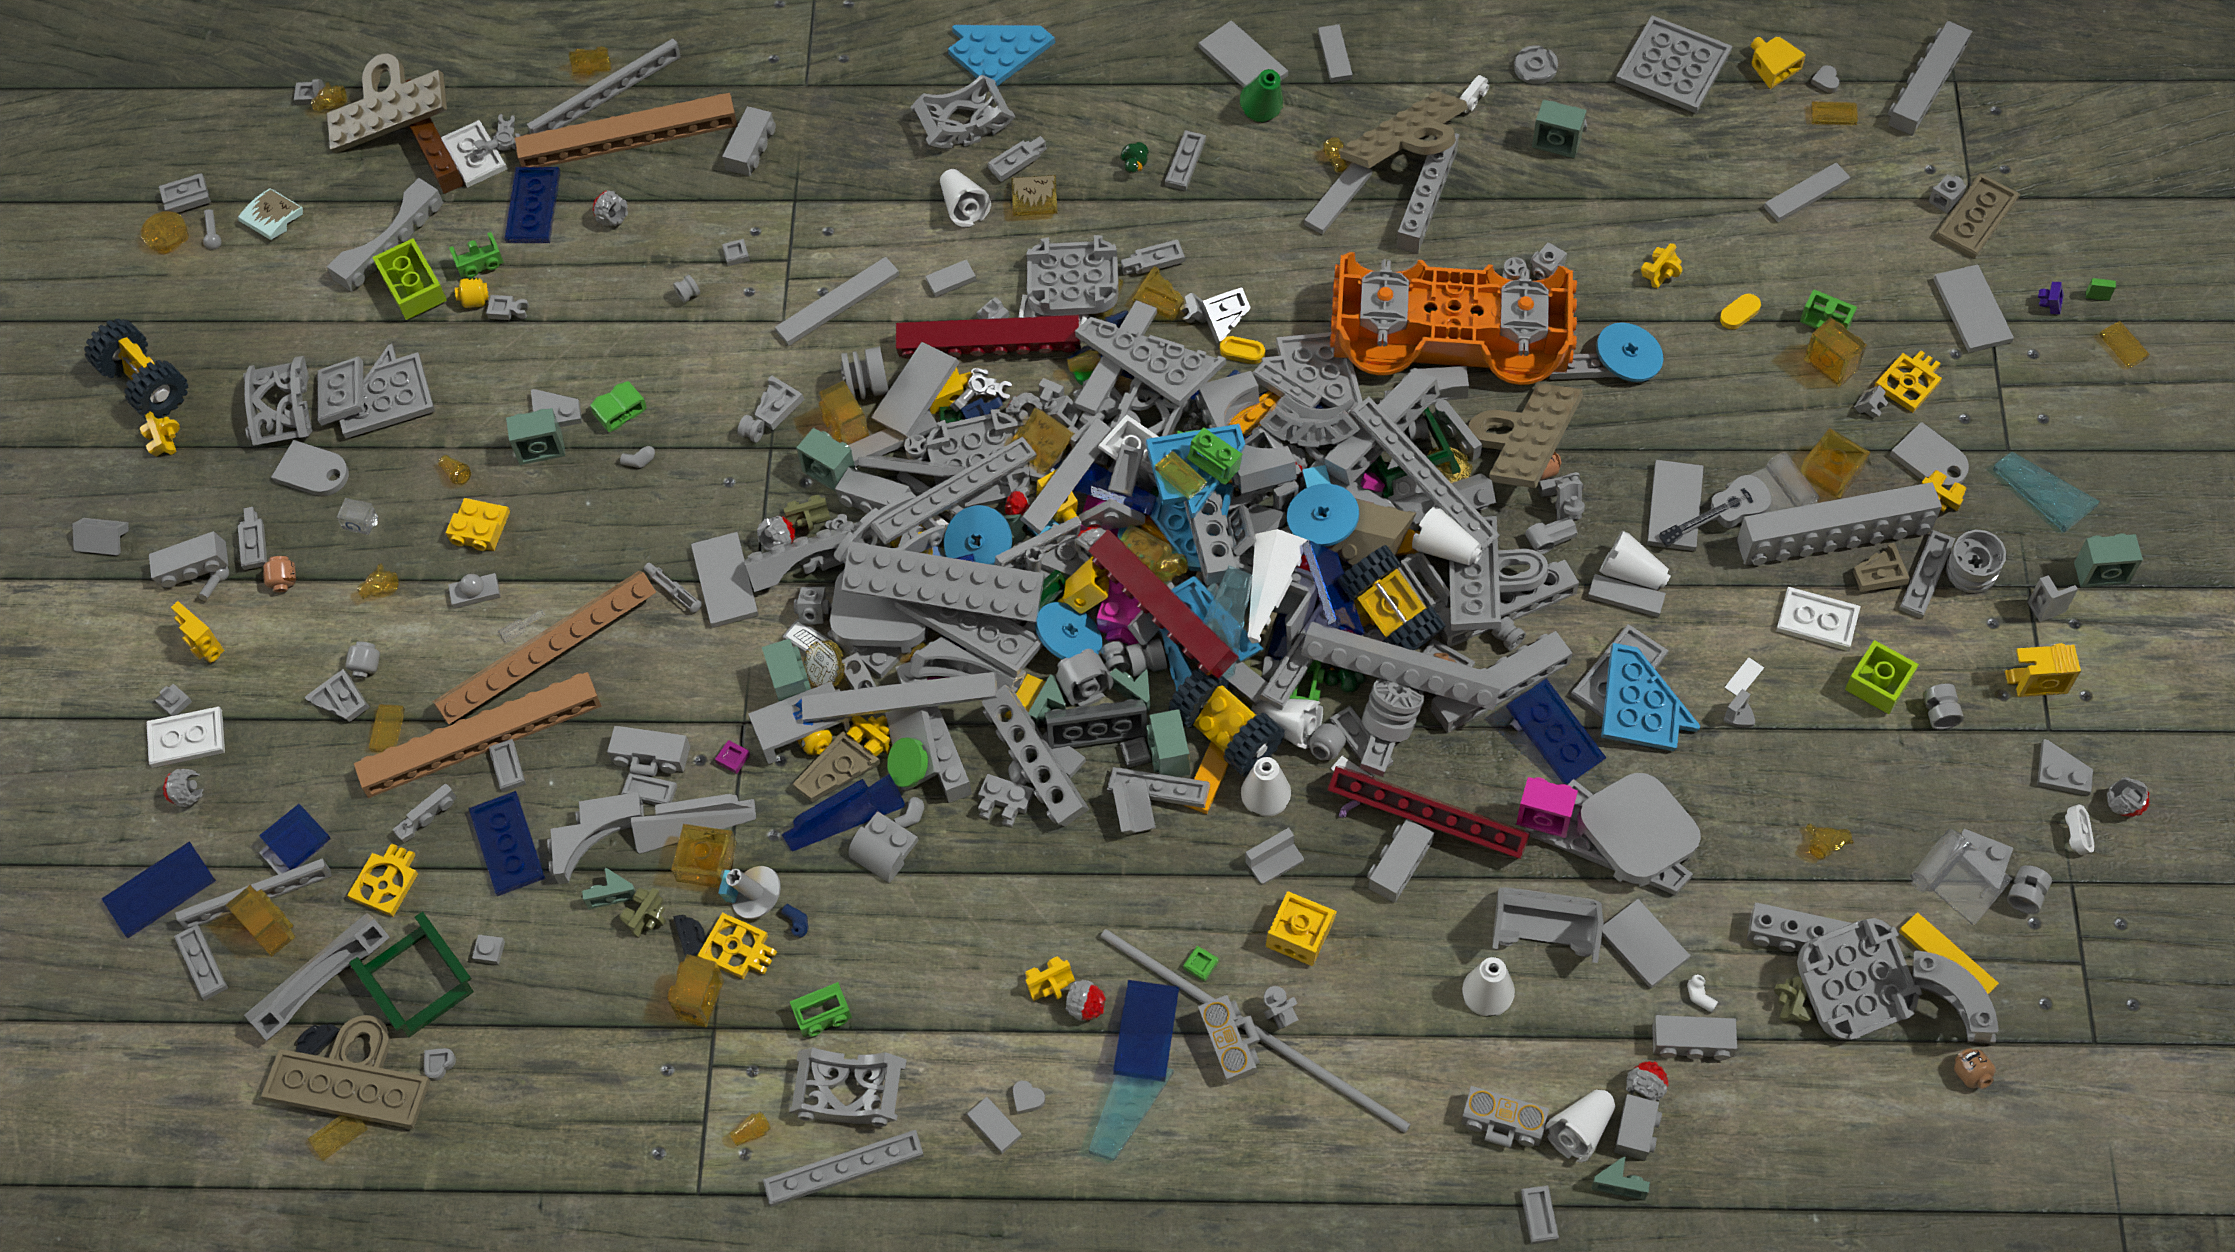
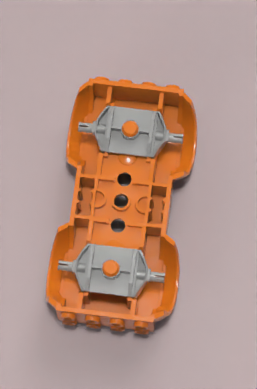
(1519, 337)

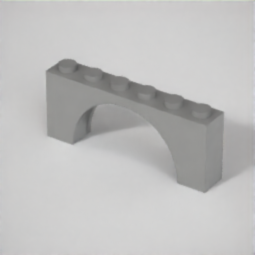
(1259, 466)

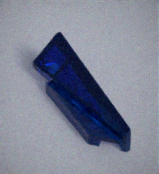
(1097, 482)
(844, 811)

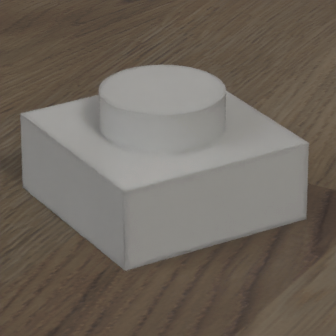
(488, 949)

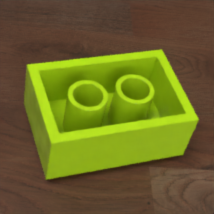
(409, 278)

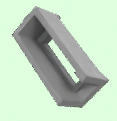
(1419, 563)

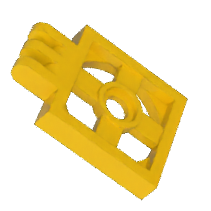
(1919, 368)
(394, 861)
(754, 955)

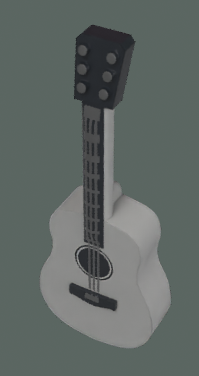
(1742, 498)

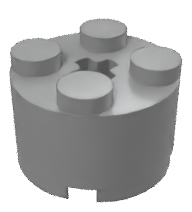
(1083, 678)

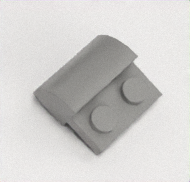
(882, 846)

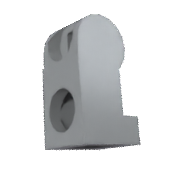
(857, 673)

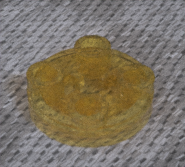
(164, 231)

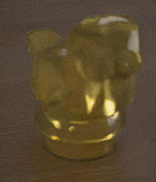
(329, 97)
(1170, 565)
(378, 583)
(1827, 840)

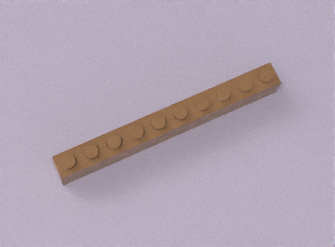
(626, 131)
(543, 647)
(476, 734)

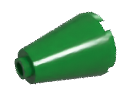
(1262, 96)

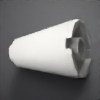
(964, 198)
(1446, 539)
(1634, 563)
(1297, 718)
(1266, 788)
(1489, 988)
(1581, 1125)

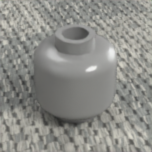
(362, 659)
(1327, 742)

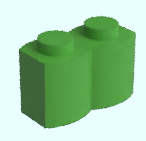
(618, 406)

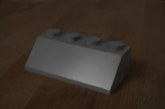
(1096, 724)

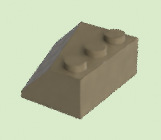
(1374, 529)

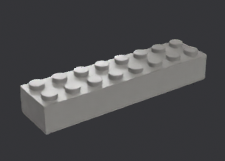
(1838, 524)
(942, 582)

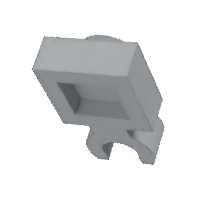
(504, 306)
(821, 558)

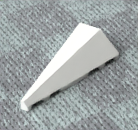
(1273, 564)

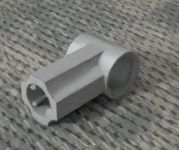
(1545, 537)

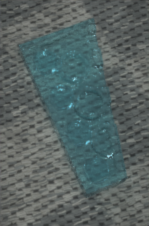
(2049, 494)
(1228, 609)
(1123, 1112)

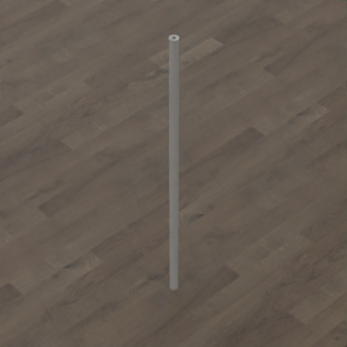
(1264, 1036)

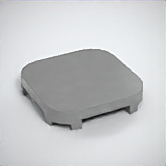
(1072, 277)
(970, 442)
(872, 622)
(1638, 828)
(1857, 979)

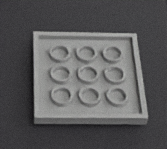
(1674, 64)

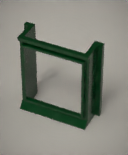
(1445, 455)
(439, 1006)

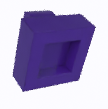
(2052, 297)

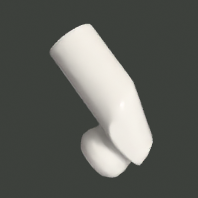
(1697, 993)

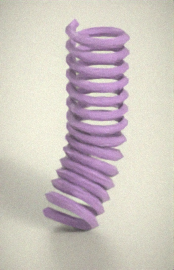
(1348, 806)

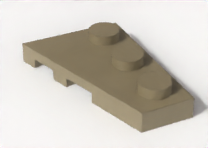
(834, 767)

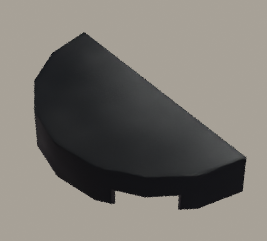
(690, 933)
(316, 1039)

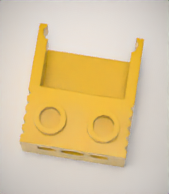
(2053, 671)
(1300, 928)

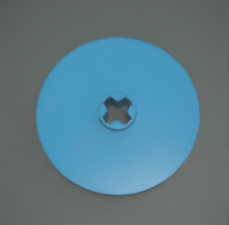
(1643, 355)
(1330, 500)
(978, 522)
(1066, 630)

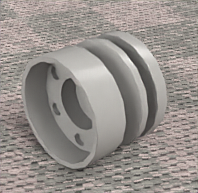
(865, 373)
(1975, 561)
(1392, 710)

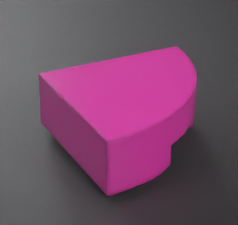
(1372, 482)
(1121, 635)

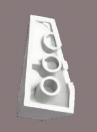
(1128, 433)

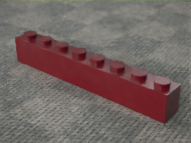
(990, 335)
(1163, 604)
(1429, 811)

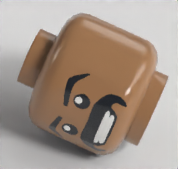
(1974, 1068)

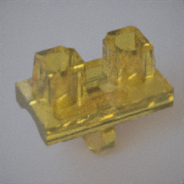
(590, 60)

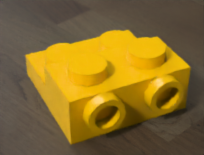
(477, 524)
(197, 634)

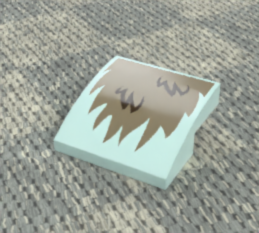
(270, 213)

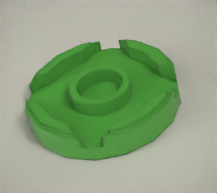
(907, 762)

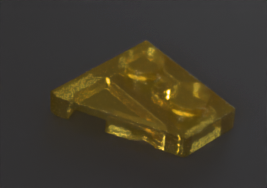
(1159, 294)

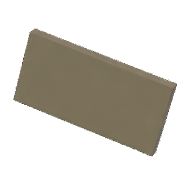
(1977, 216)

